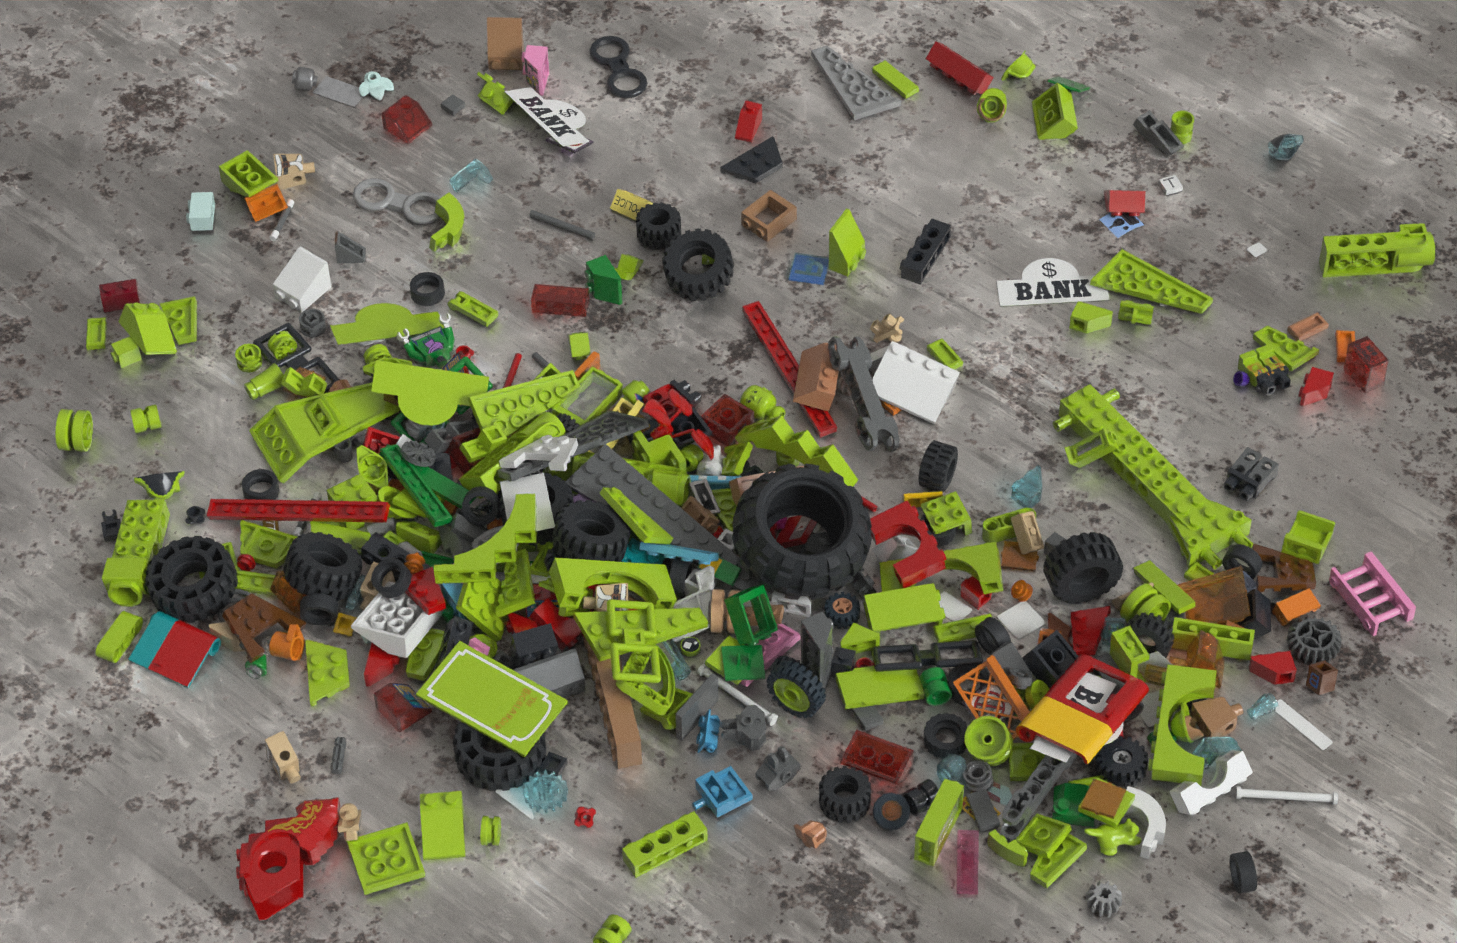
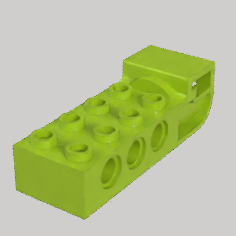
(1377, 252)
(486, 473)
(666, 478)
(136, 544)

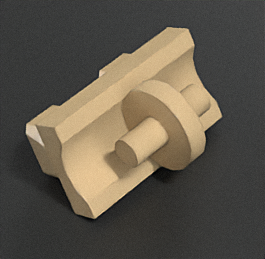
(887, 328)
(349, 821)

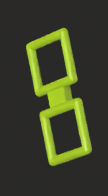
(633, 641)

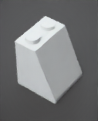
(302, 280)

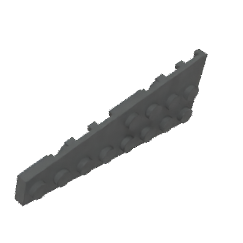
(590, 435)

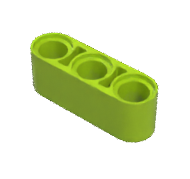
(1000, 527)
(119, 637)

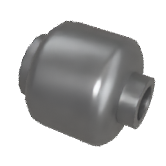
(304, 78)

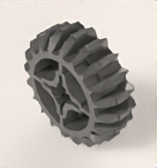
(1315, 636)

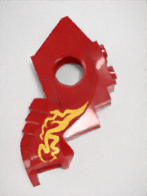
(287, 844)

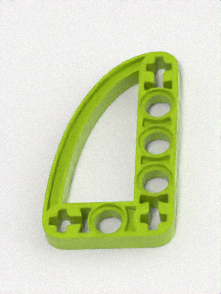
(642, 693)

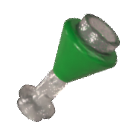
(259, 667)

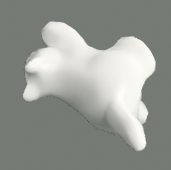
(711, 467)

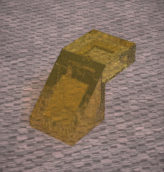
(1154, 673)

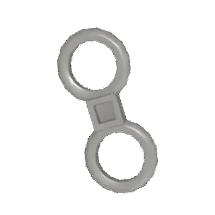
(395, 201)

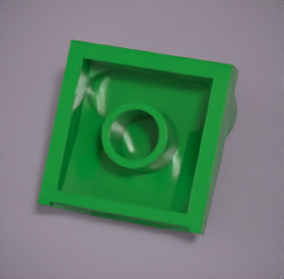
(1066, 802)

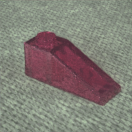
(967, 862)

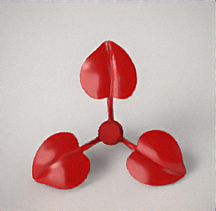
(657, 411)

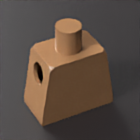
(1216, 716)

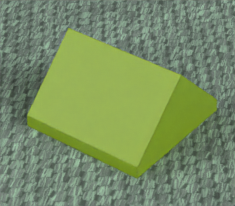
(419, 536)

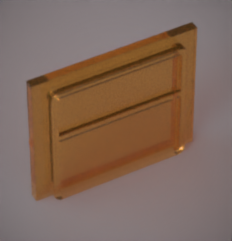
(1218, 597)

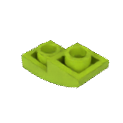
(1009, 851)

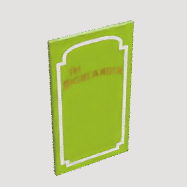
(492, 698)

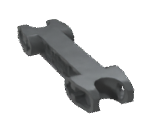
(871, 419)
(1026, 800)

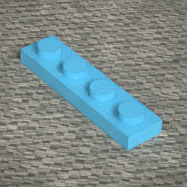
(685, 553)

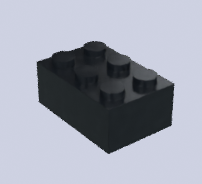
(533, 645)

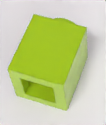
(125, 352)

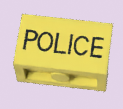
(628, 203)

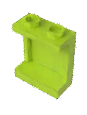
(1308, 537)
(1128, 651)

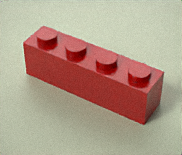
(959, 68)

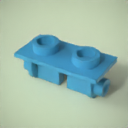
(708, 724)

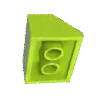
(1054, 113)

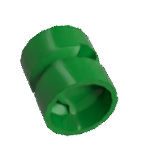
(935, 686)

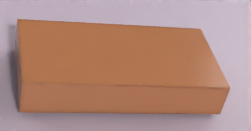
(1307, 327)

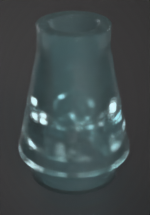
(1265, 704)

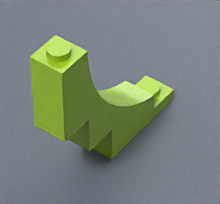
(778, 436)
(480, 563)

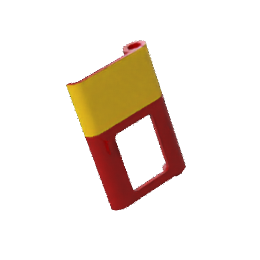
(1075, 725)

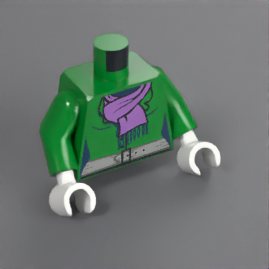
(431, 346)

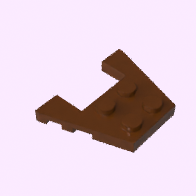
(1288, 571)
(251, 618)

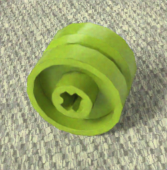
(74, 430)
(1144, 600)
(986, 729)

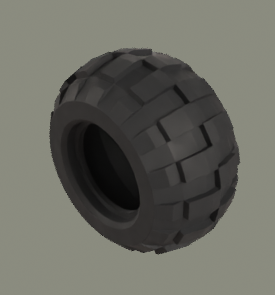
(808, 494)

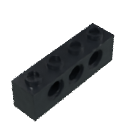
(925, 251)
(380, 546)
(455, 631)

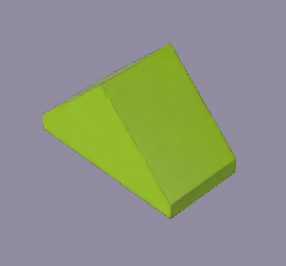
(860, 639)

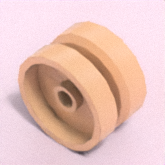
(719, 611)

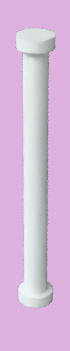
(704, 671)
(1286, 795)

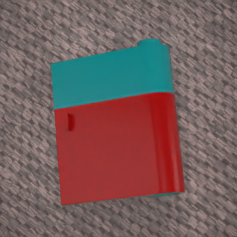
(174, 648)

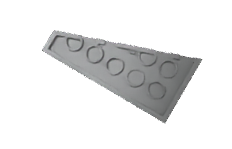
(854, 88)

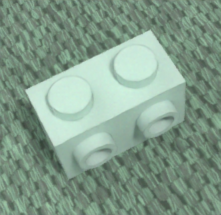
(201, 211)

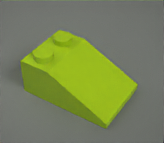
(246, 175)
(845, 245)
(148, 328)
(442, 825)

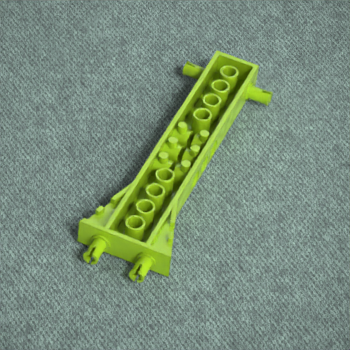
(1194, 521)

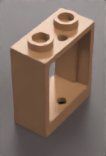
(785, 209)

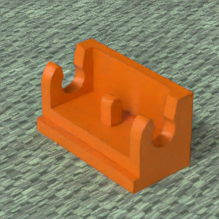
(266, 202)
(1295, 606)

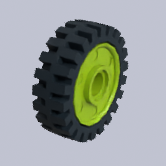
(796, 689)

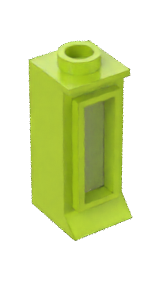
(1091, 448)

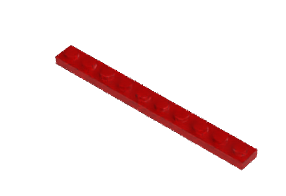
(785, 363)
(298, 510)

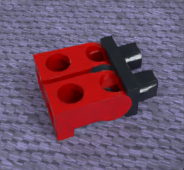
(662, 397)

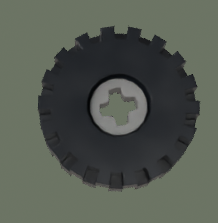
(1118, 772)

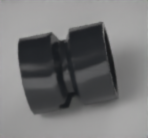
(921, 797)

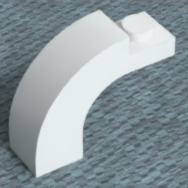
(1151, 815)

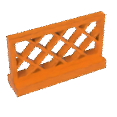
(1006, 688)

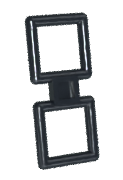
(297, 358)
(926, 657)

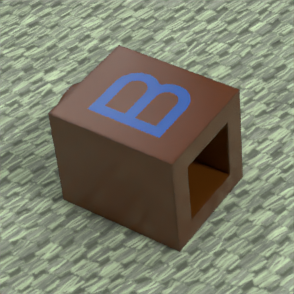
(1321, 677)

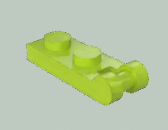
(473, 308)

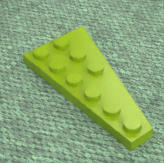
(1142, 280)
(523, 402)
(669, 625)

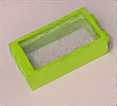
(593, 398)
(938, 822)

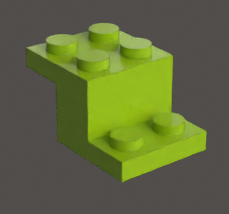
(658, 451)
(351, 490)

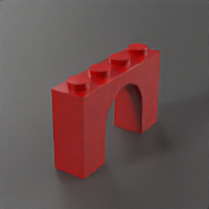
(904, 520)
(564, 628)

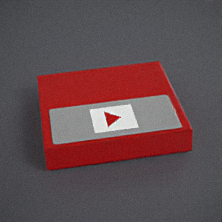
(796, 531)

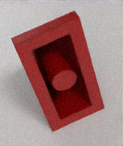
(749, 121)
(379, 665)

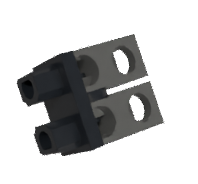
(1250, 475)

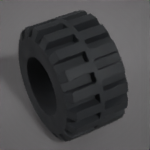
(657, 225)
(938, 466)
(1156, 630)
(844, 807)

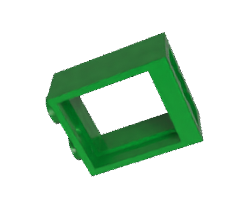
(762, 612)

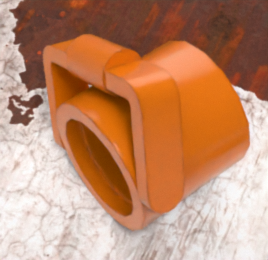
(289, 644)

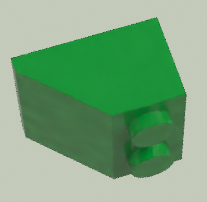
(603, 280)

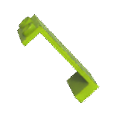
(903, 608)

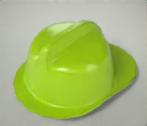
(1019, 68)
(387, 494)

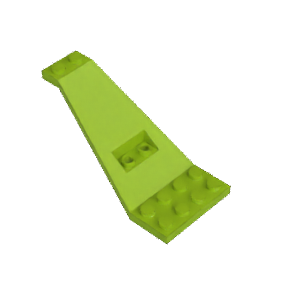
(298, 430)

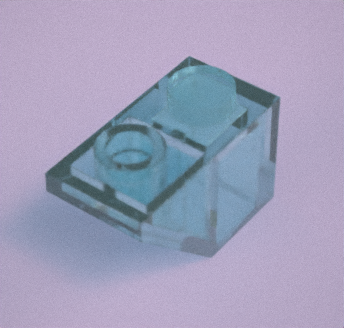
(1028, 489)

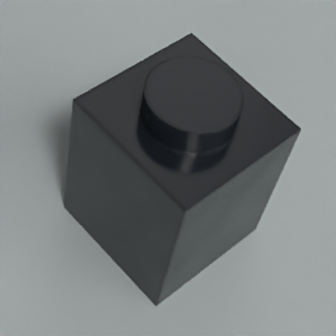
(842, 661)

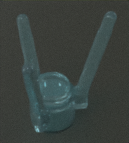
(679, 666)

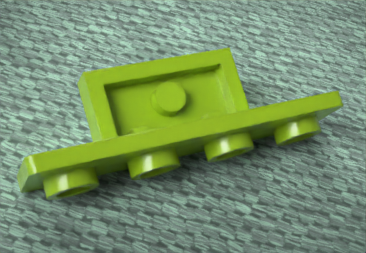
(494, 94)

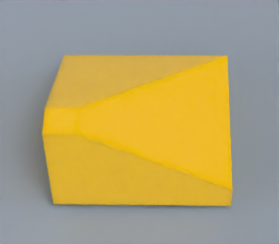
(343, 624)

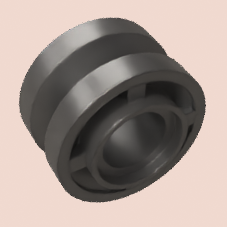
(982, 771)

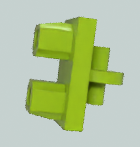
(1136, 312)

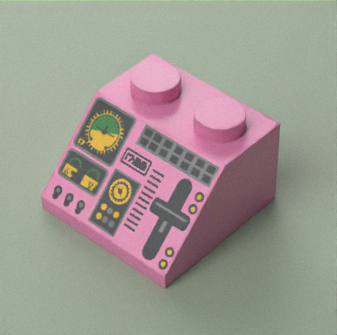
(536, 67)

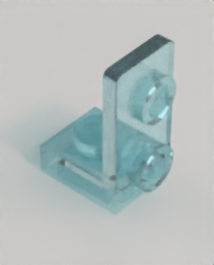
(470, 172)
(1111, 625)
(1213, 746)

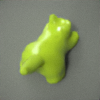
(1110, 837)

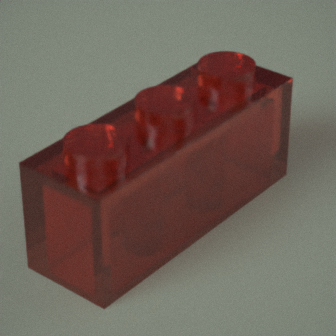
(560, 300)

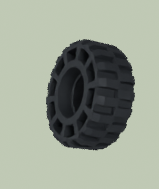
(181, 559)
(494, 769)

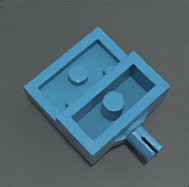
(721, 791)

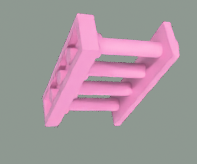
(1382, 580)

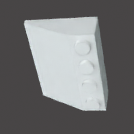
(914, 382)
(394, 623)

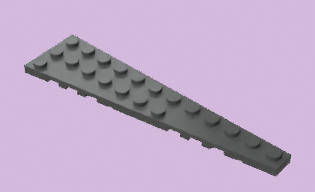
(611, 470)

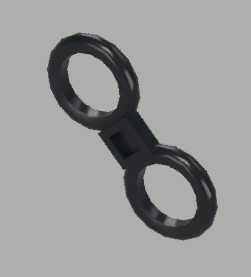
(618, 67)

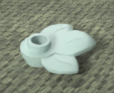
(375, 87)

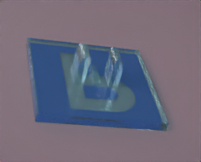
(809, 269)

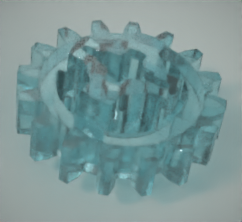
(545, 791)

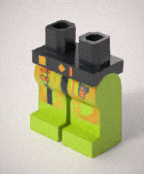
(1264, 369)

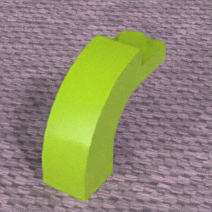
(453, 215)

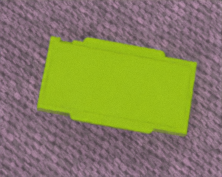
(870, 688)

